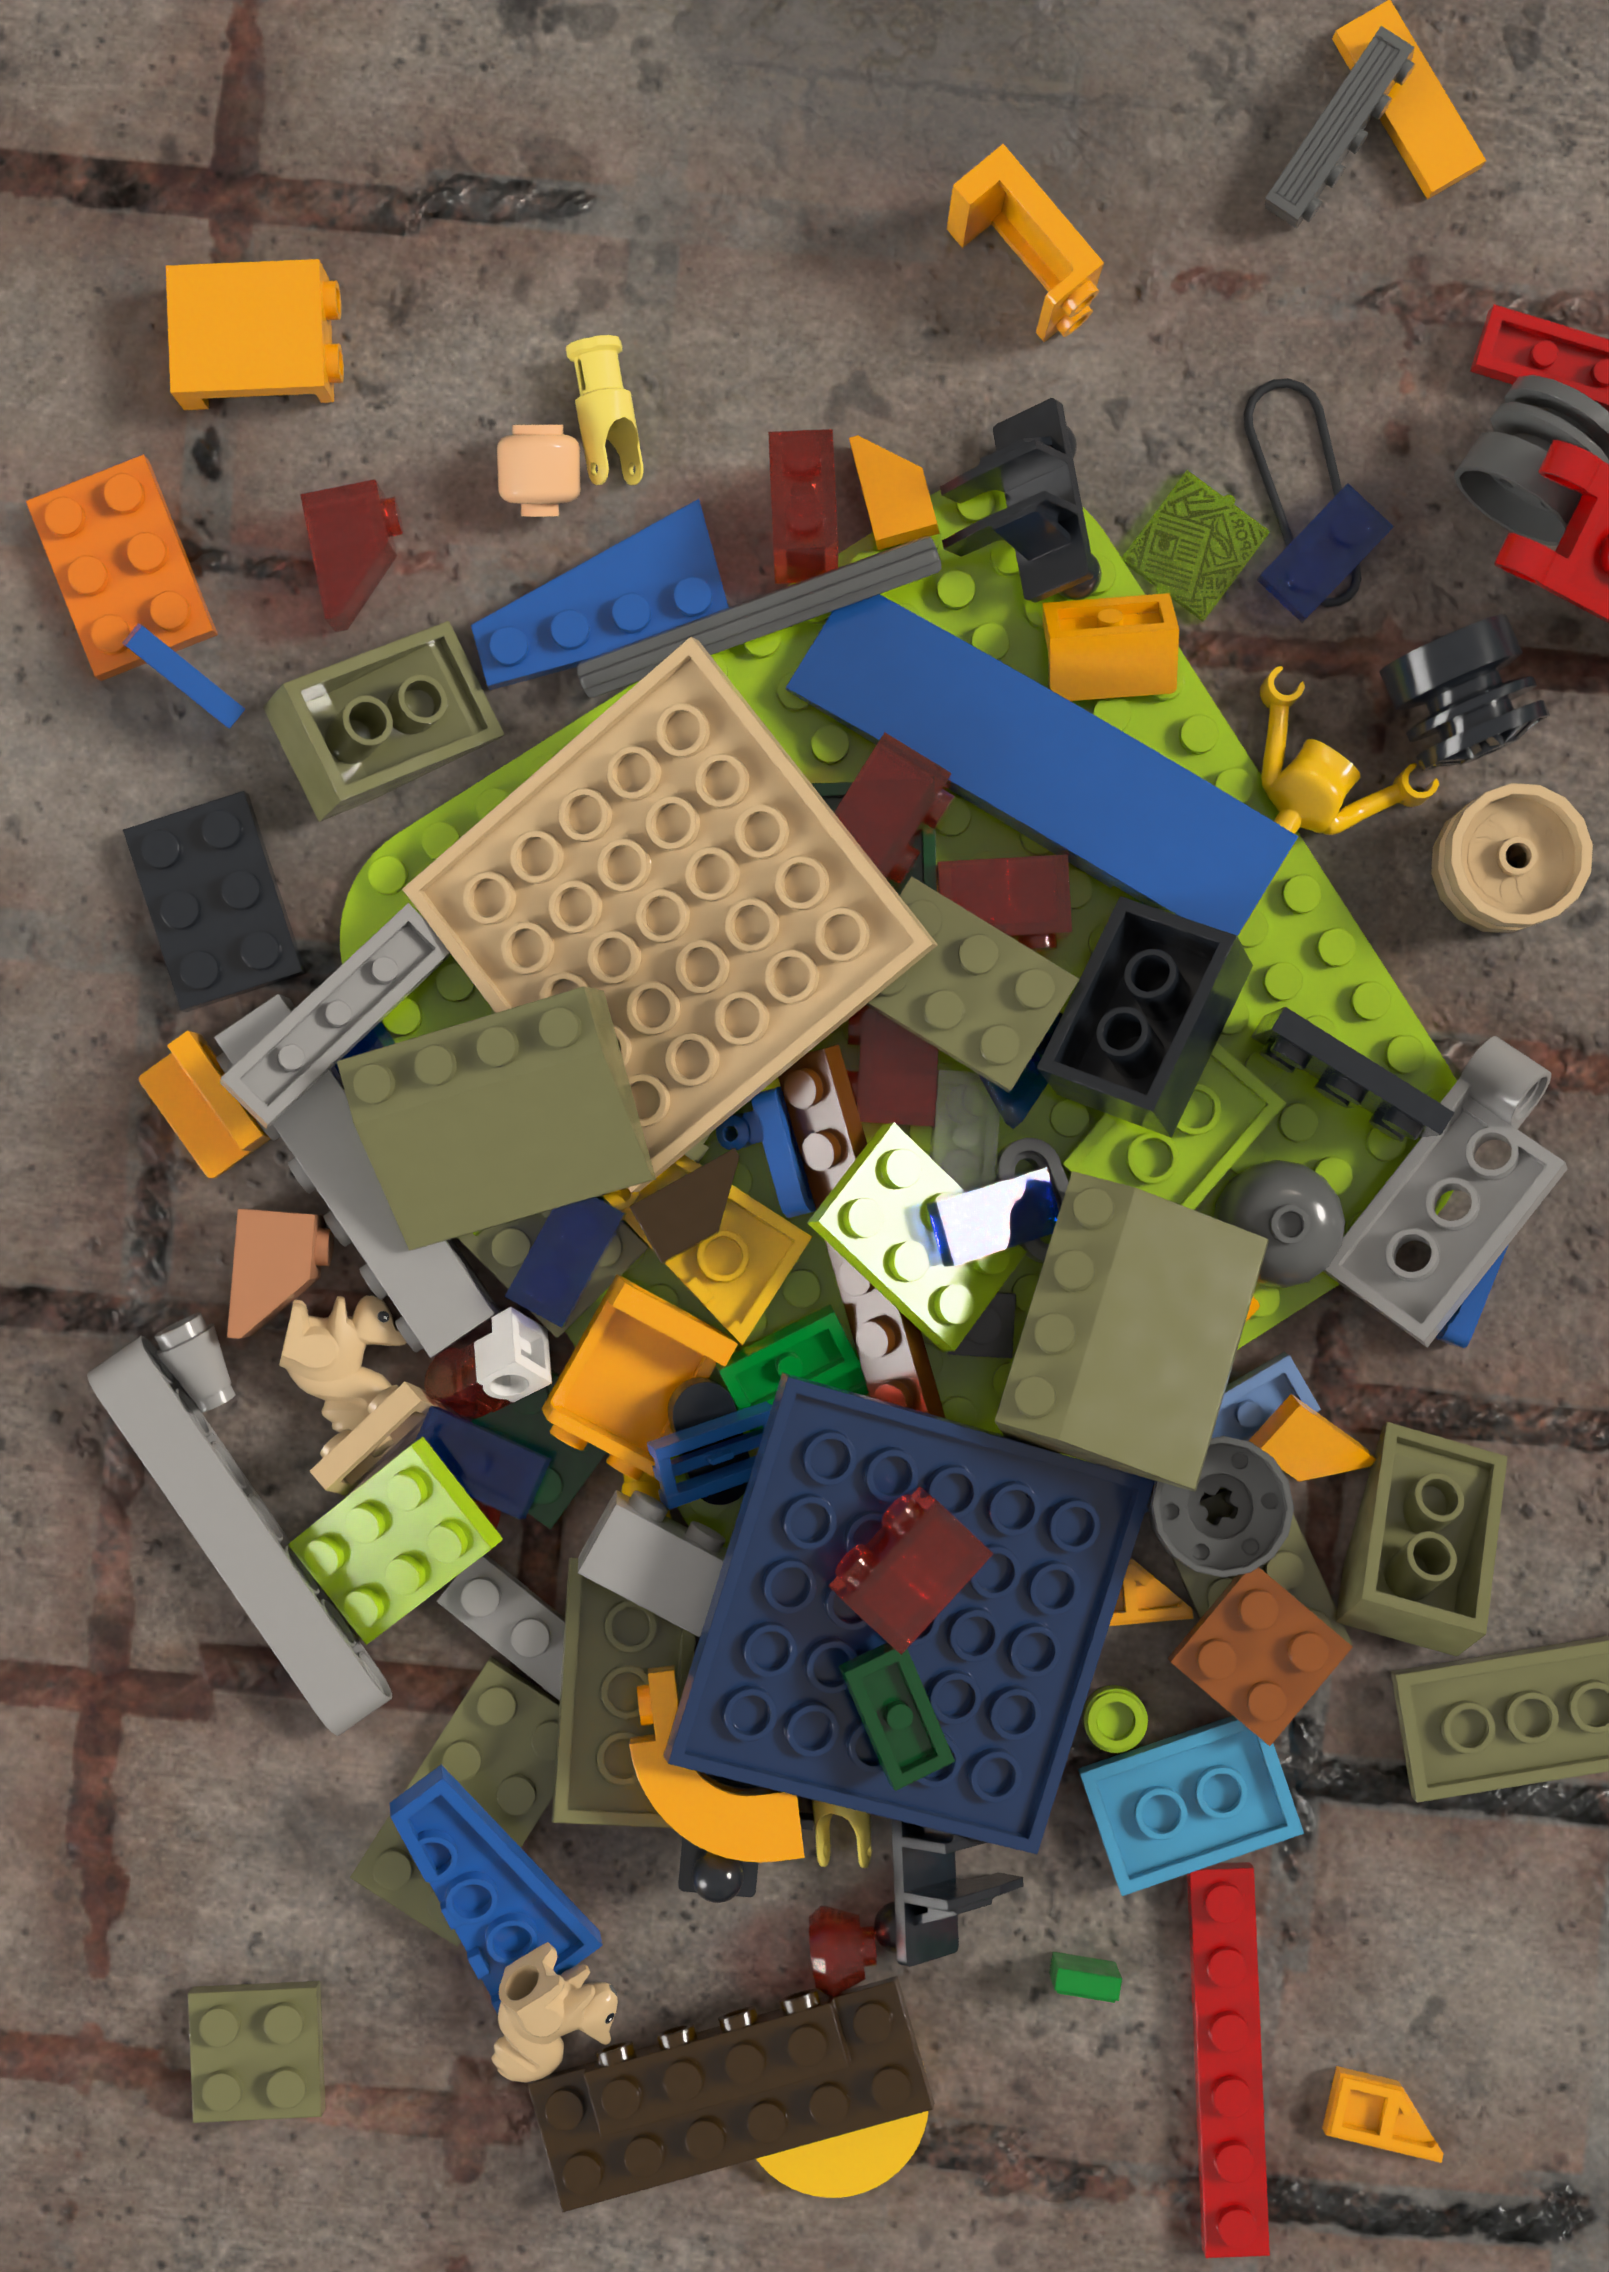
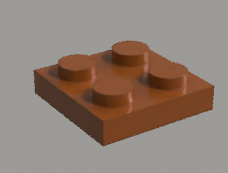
(1260, 1653)

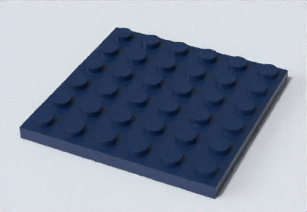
(997, 1663)

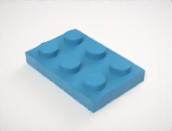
(1189, 1803)

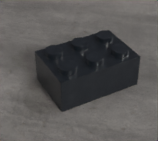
(1145, 1016)

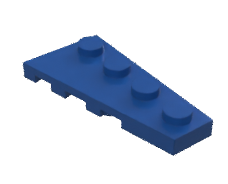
(607, 602)
(487, 1882)

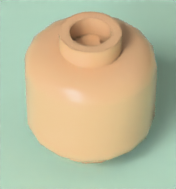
(538, 469)

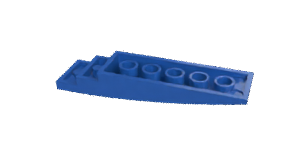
(1044, 764)

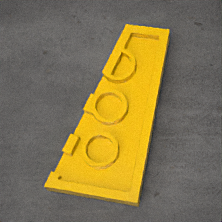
(739, 1266)

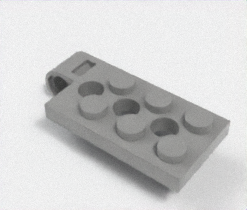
(1489, 1104)

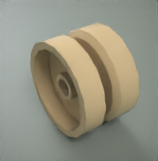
(1544, 839)

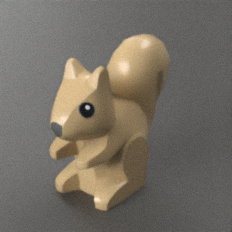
(328, 1355)
(543, 2007)

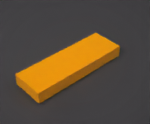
(1420, 113)

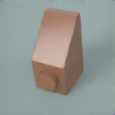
(274, 1264)

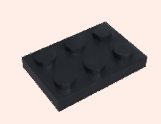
(214, 901)
(1350, 1076)

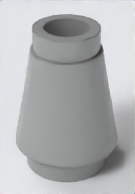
(196, 1361)

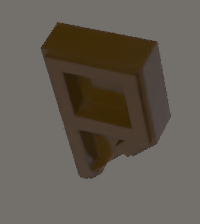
(687, 1208)

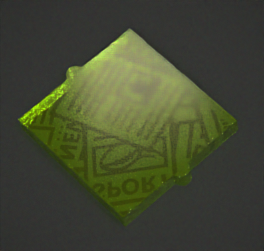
(1195, 545)

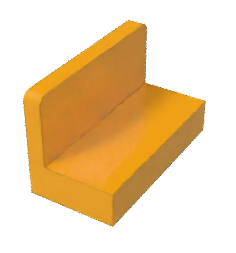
(1112, 647)
(199, 1108)

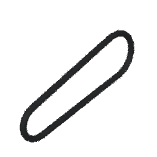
(1268, 481)

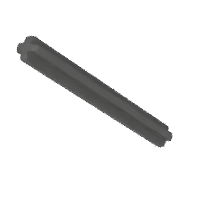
(765, 614)

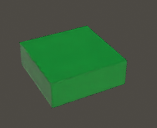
(1085, 1977)

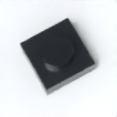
(993, 1331)

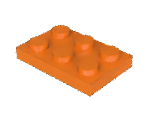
(120, 564)

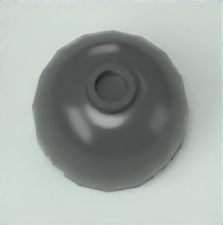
(1291, 1210)

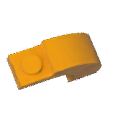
(717, 1817)

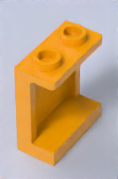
(1012, 202)
(252, 331)
(627, 1370)

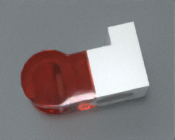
(492, 1369)

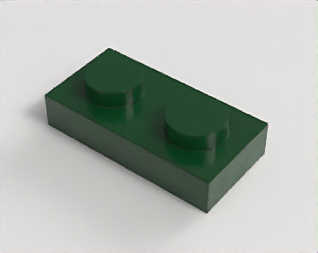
(896, 1714)

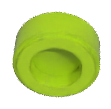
(1114, 1718)

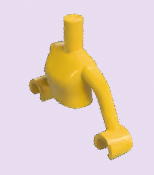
(1319, 777)

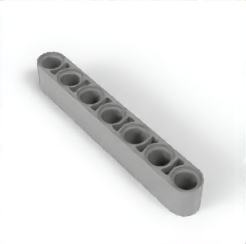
(239, 1536)

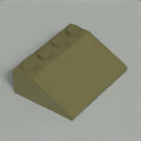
(499, 1117)
(1131, 1332)

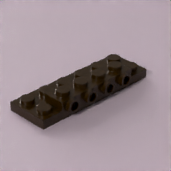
(730, 2092)

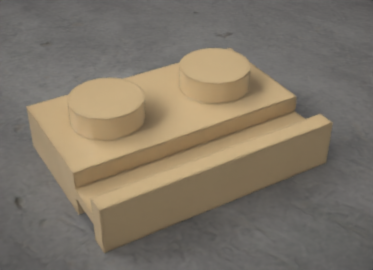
(383, 1435)

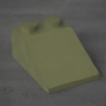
(381, 719)
(1424, 1542)

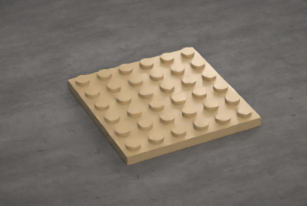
(689, 885)

